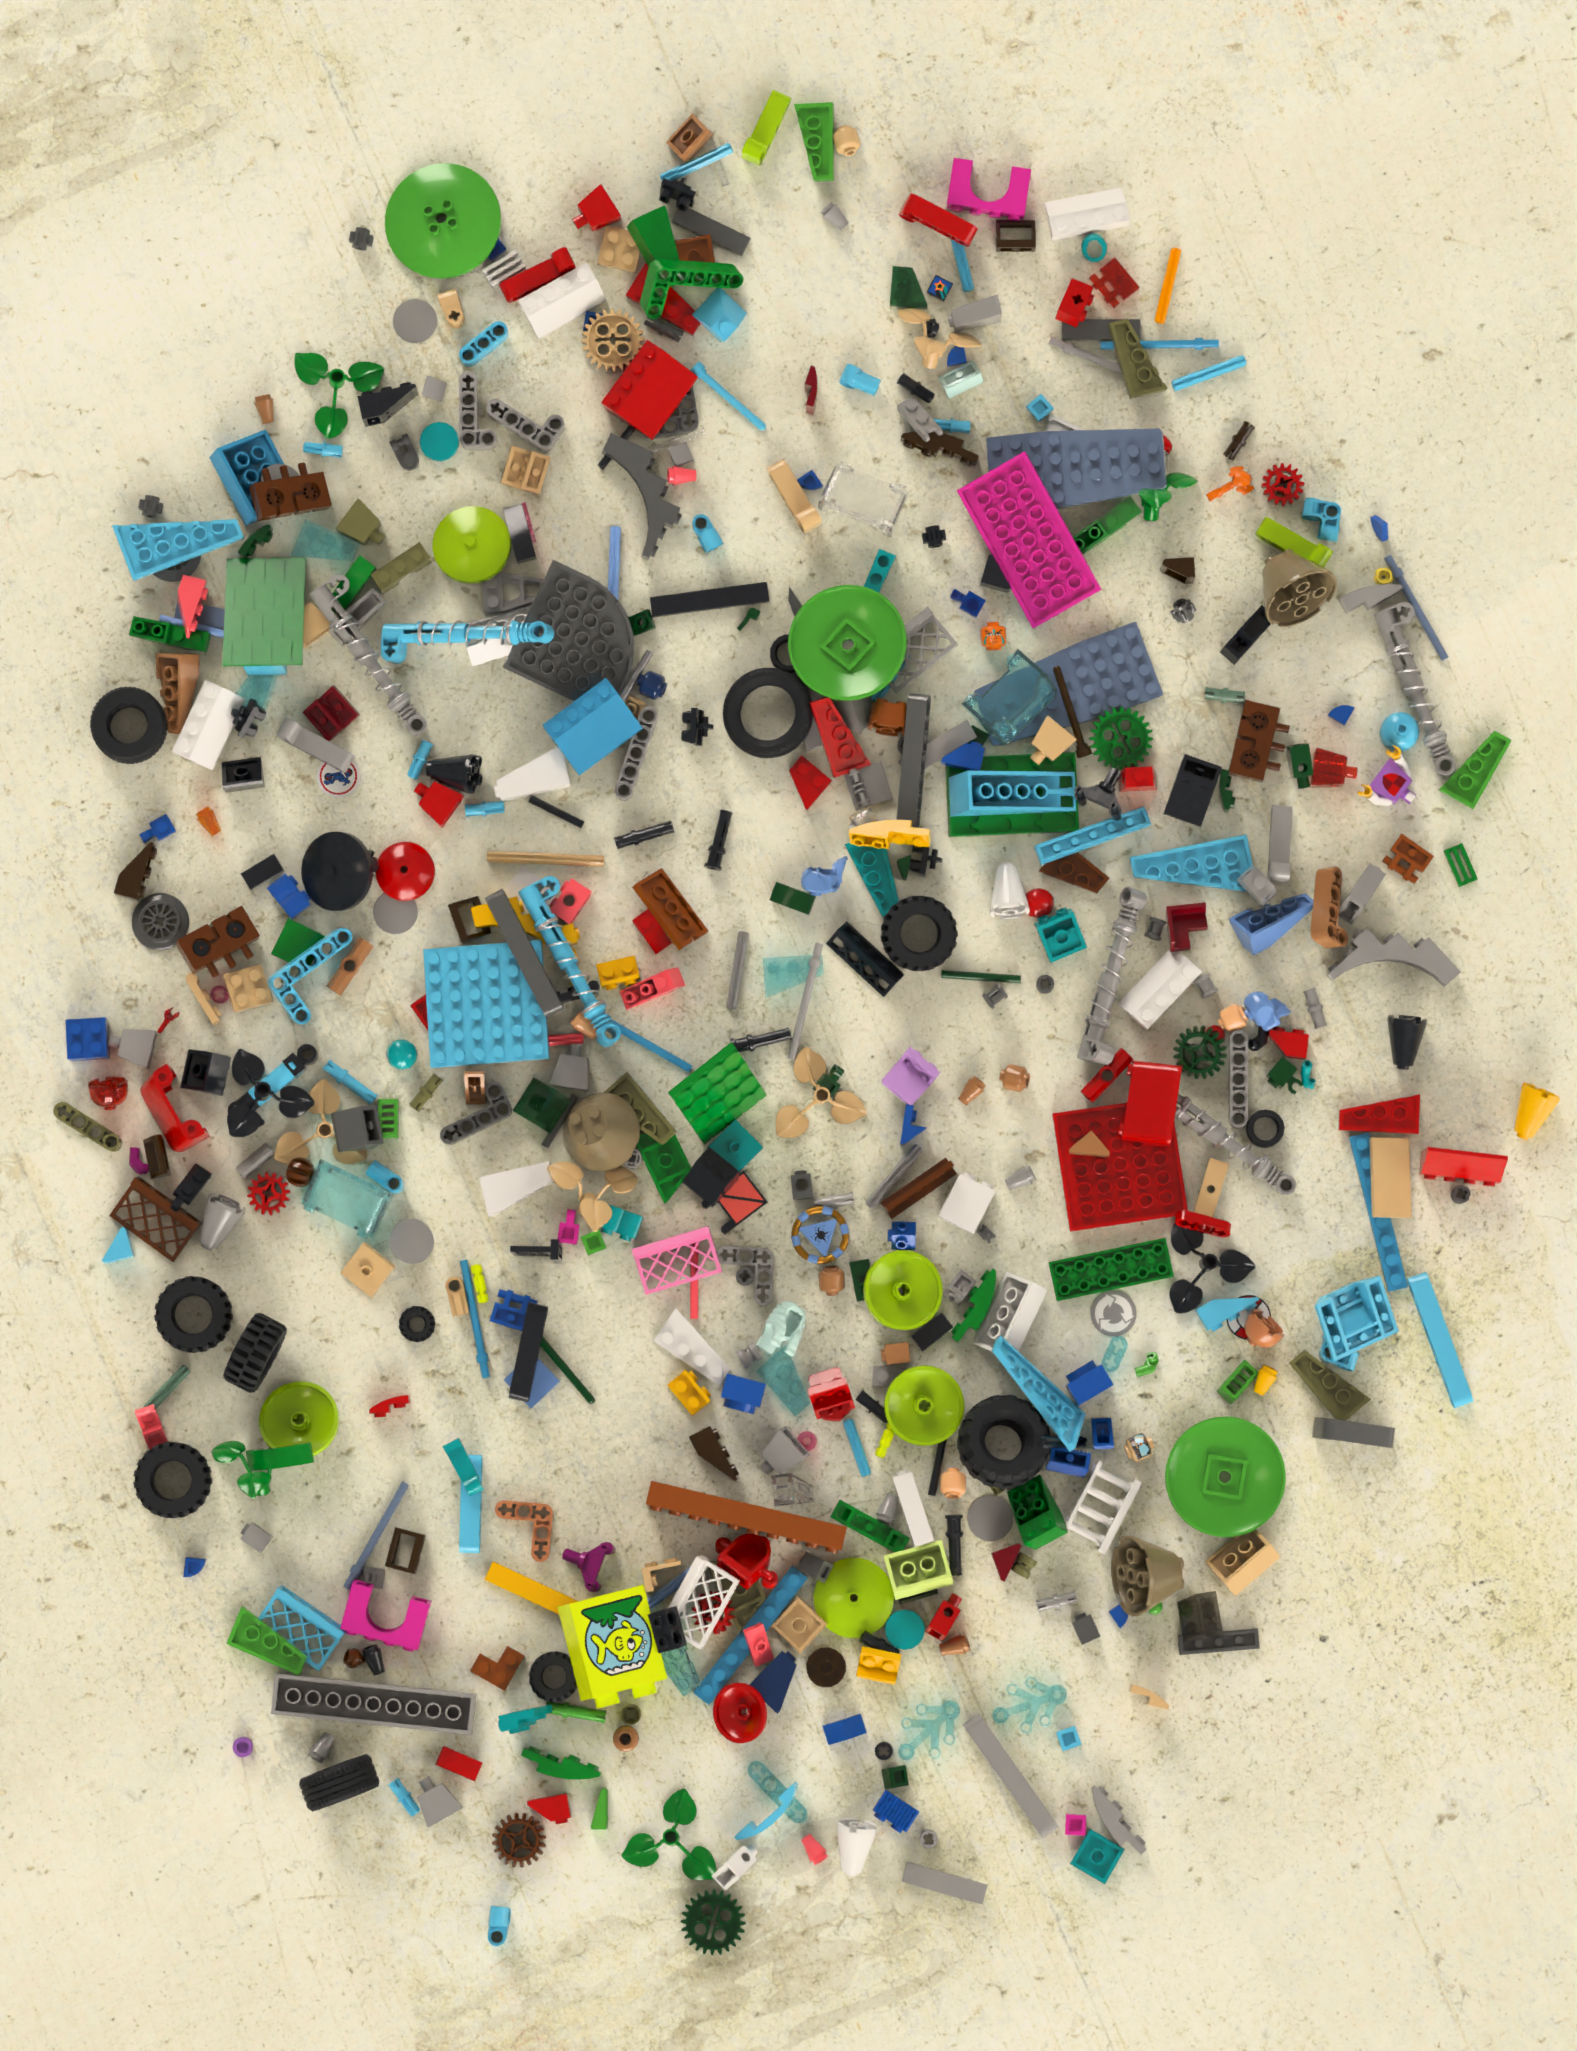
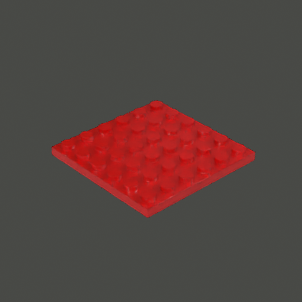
(1129, 1185)

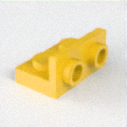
(618, 972)
(689, 1392)
(878, 1665)

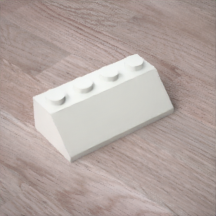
(1087, 214)
(562, 300)
(493, 649)
(208, 725)
(1159, 988)
(1010, 1312)

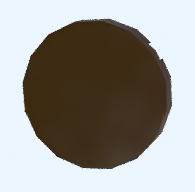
(826, 1667)

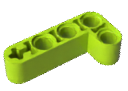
(766, 128)
(1284, 539)

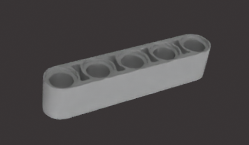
(629, 761)
(1242, 1070)

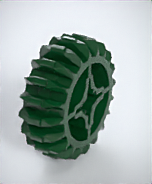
(1191, 1048)

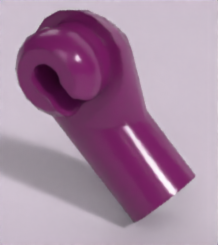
(135, 1163)

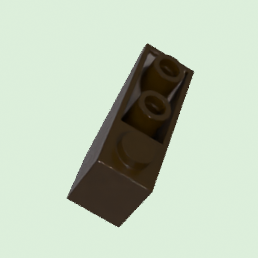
(132, 878)
(709, 1449)

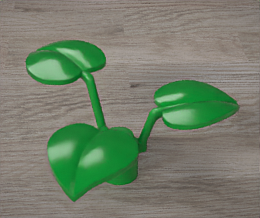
(313, 366)
(1154, 498)
(250, 1483)
(682, 1810)

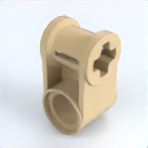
(451, 306)

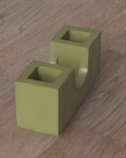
(394, 571)

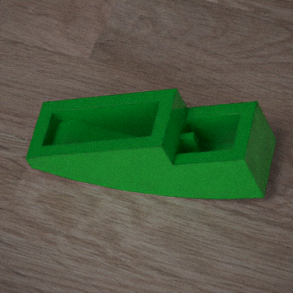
(358, 576)

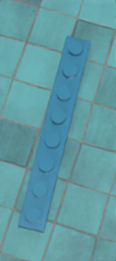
(1381, 1227)
(739, 1649)

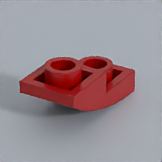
(383, 1407)
(458, 1763)

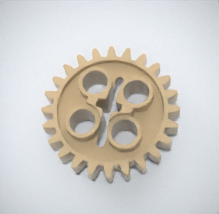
(612, 323)

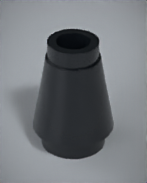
(373, 1658)

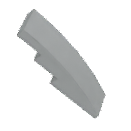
(947, 743)
(944, 1883)

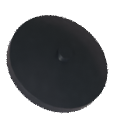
(337, 871)

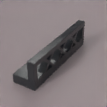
(867, 956)

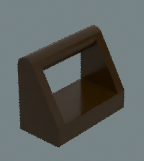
(1015, 245)
(1179, 569)
(458, 921)
(157, 1156)
(416, 1552)

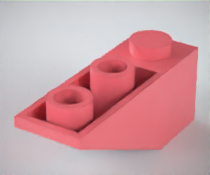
(190, 597)
(652, 988)

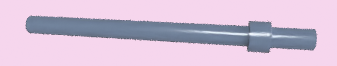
(1397, 574)
(356, 1570)

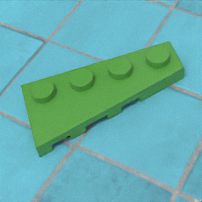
(1473, 776)
(263, 1642)

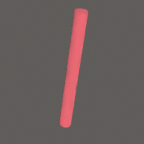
(694, 1285)

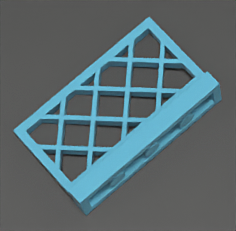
(313, 1616)

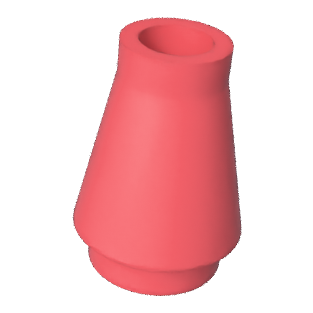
(680, 475)
(814, 1850)

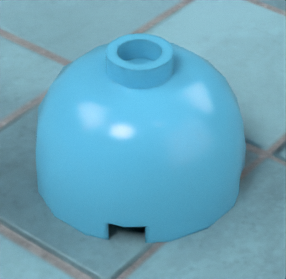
(1399, 730)

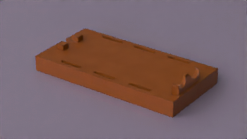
(670, 909)

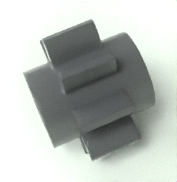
(361, 238)
(150, 506)
(1183, 610)

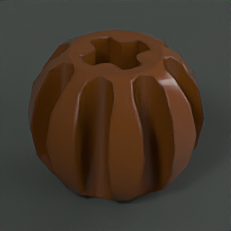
(299, 1172)

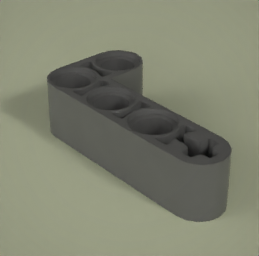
(474, 1118)
(1353, 1432)

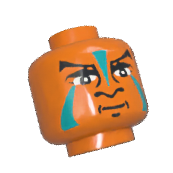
(993, 636)

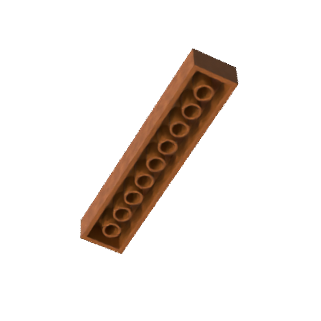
(746, 1515)

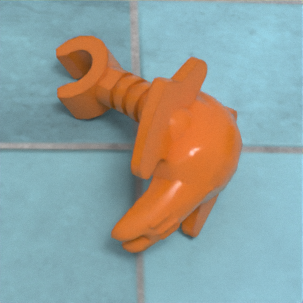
(1240, 479)

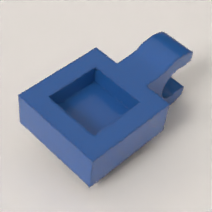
(160, 827)

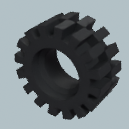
(405, 1319)

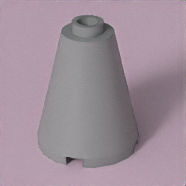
(219, 1220)

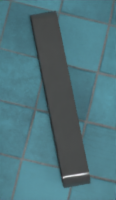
(914, 758)
(524, 953)

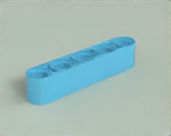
(471, 1514)

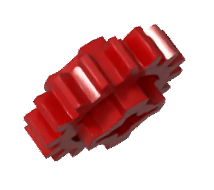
(1286, 493)
(271, 1184)
(723, 1621)

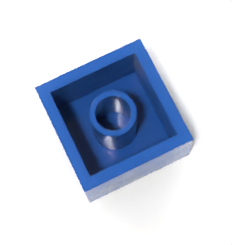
(87, 1039)

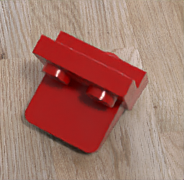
(830, 1395)

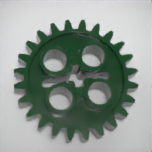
(730, 1927)

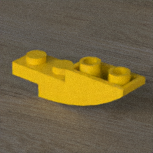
(883, 833)

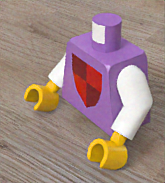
(1390, 782)

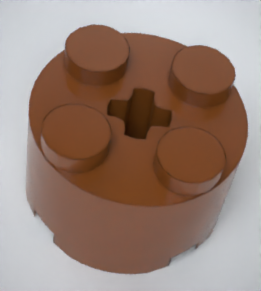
(887, 717)

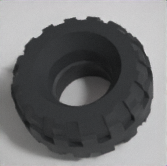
(1020, 1417)

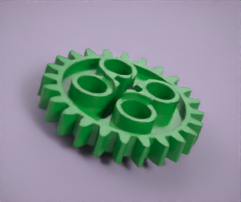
(1136, 729)

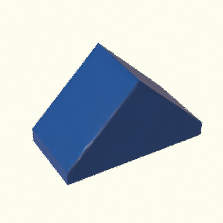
(1102, 1433)
(844, 1729)

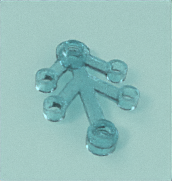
(1032, 1703)
(931, 1728)

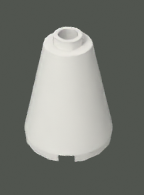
(1008, 893)
(854, 1844)

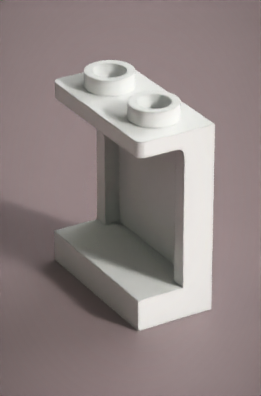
(967, 1203)

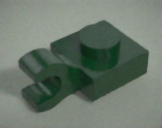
(830, 1081)

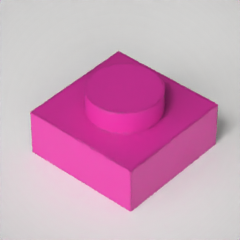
(1075, 1824)

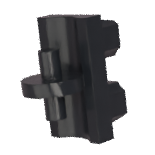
(677, 191)
(244, 717)
(698, 728)
(920, 866)

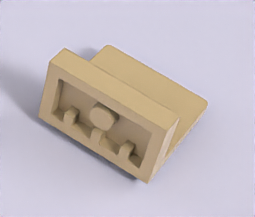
(650, 1580)

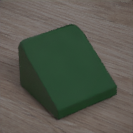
(903, 866)
(895, 1777)

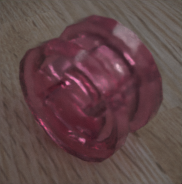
(220, 1000)

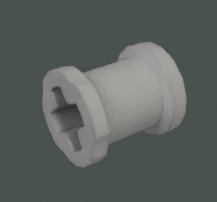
(1206, 986)

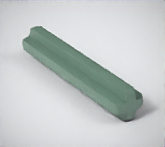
(169, 1386)

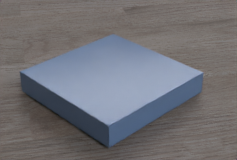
(543, 1383)

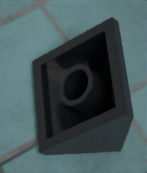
(242, 774)

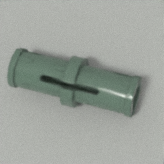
(1224, 695)

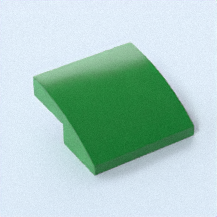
(294, 941)

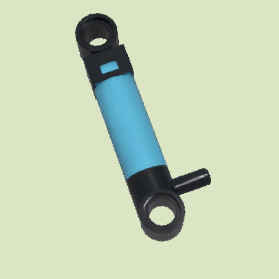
(291, 1068)

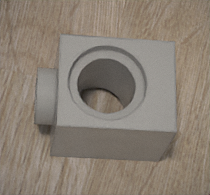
(255, 1537)

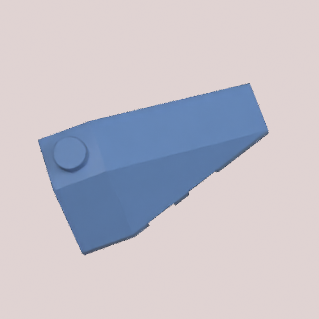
(1263, 927)

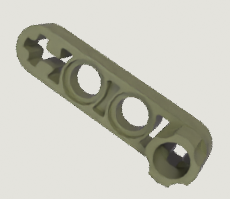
(87, 1127)

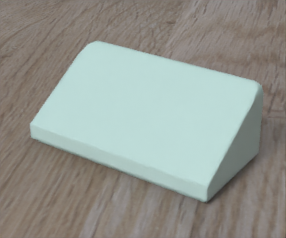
(961, 379)

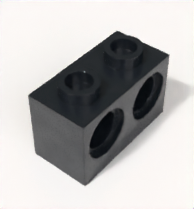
(667, 1629)

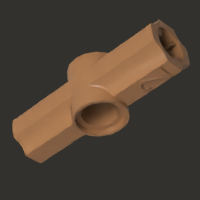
(357, 955)

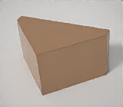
(475, 1087)
(1090, 1146)

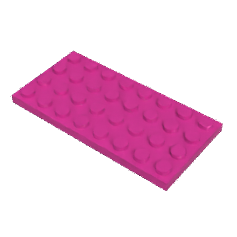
(1029, 539)

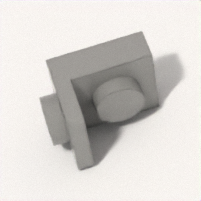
(959, 1287)

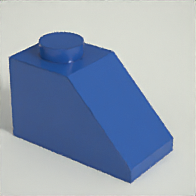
(966, 757)

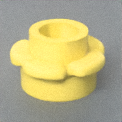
(1379, 573)

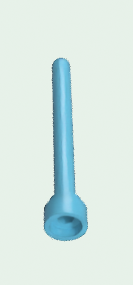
(700, 371)

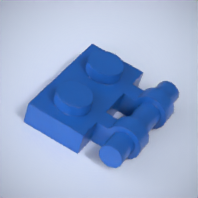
(510, 1316)

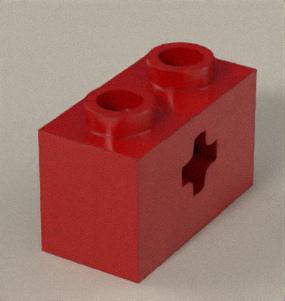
(1076, 293)

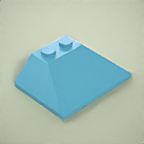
(1355, 1316)

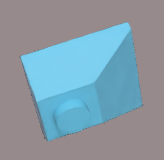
(720, 314)

